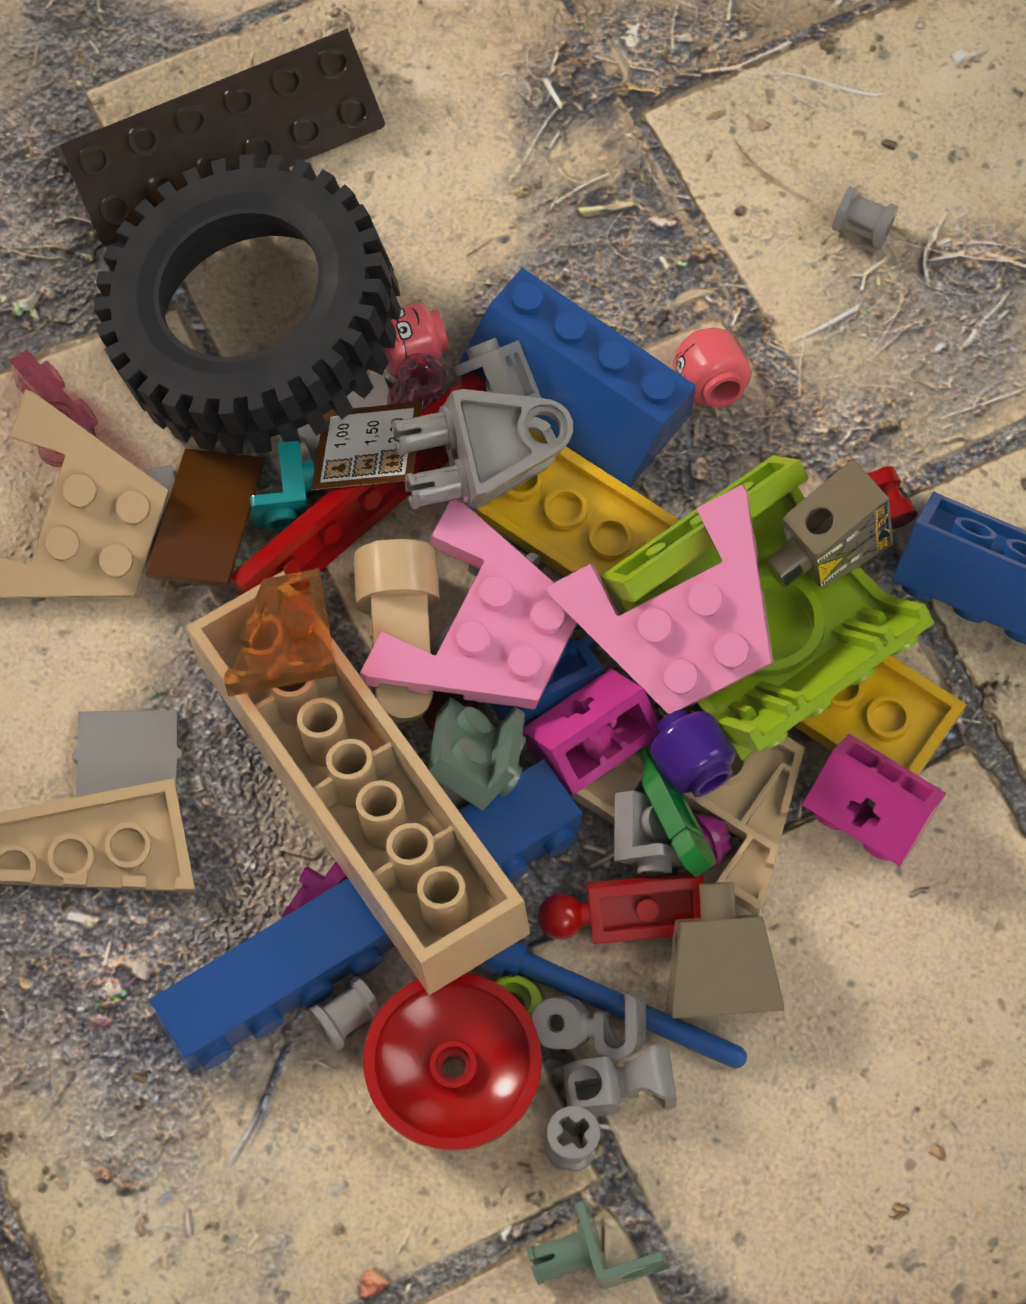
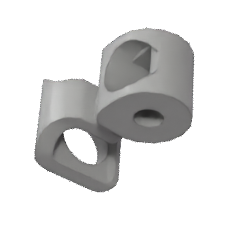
(566, 1024)
(601, 1085)

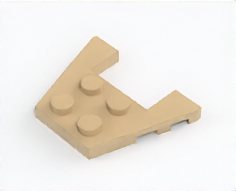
(97, 518)
(749, 803)

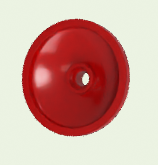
(461, 1021)

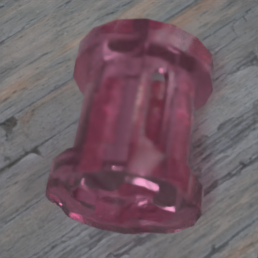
(419, 380)

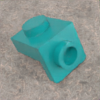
(281, 509)

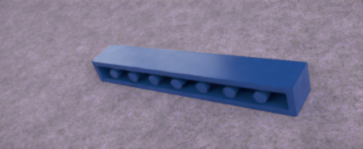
(338, 934)

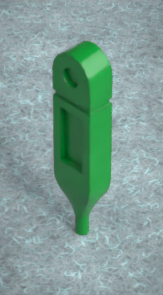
(676, 818)

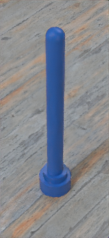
(517, 960)

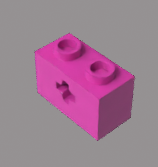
(593, 730)
(901, 798)

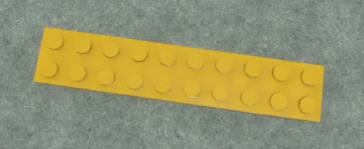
(587, 517)

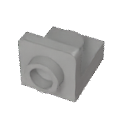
(503, 366)
(641, 837)

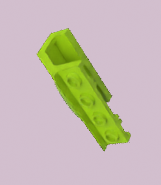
(817, 634)

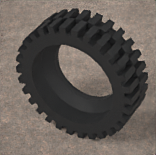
(292, 379)

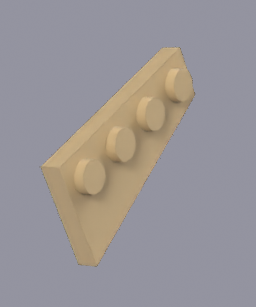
(99, 841)

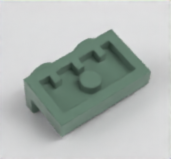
(474, 754)

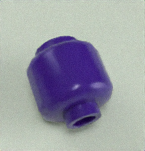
(693, 752)

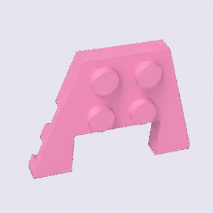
(693, 634)
(502, 636)

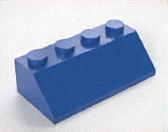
(615, 392)
(968, 564)

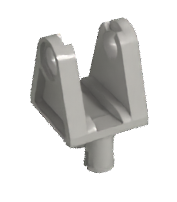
(484, 443)

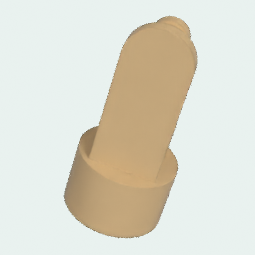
(397, 590)

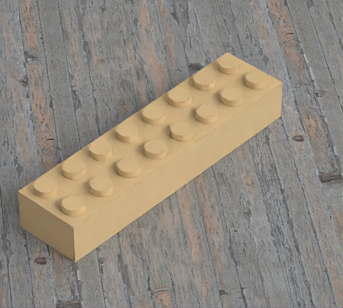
(373, 808)

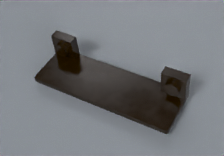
(279, 107)

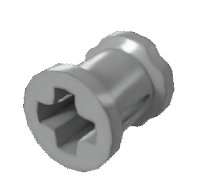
(865, 217)
(345, 1013)
(574, 1120)

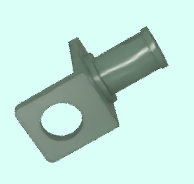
(584, 1251)

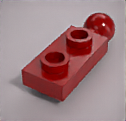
(624, 908)

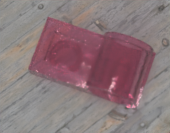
(49, 385)

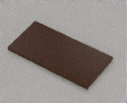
(205, 518)

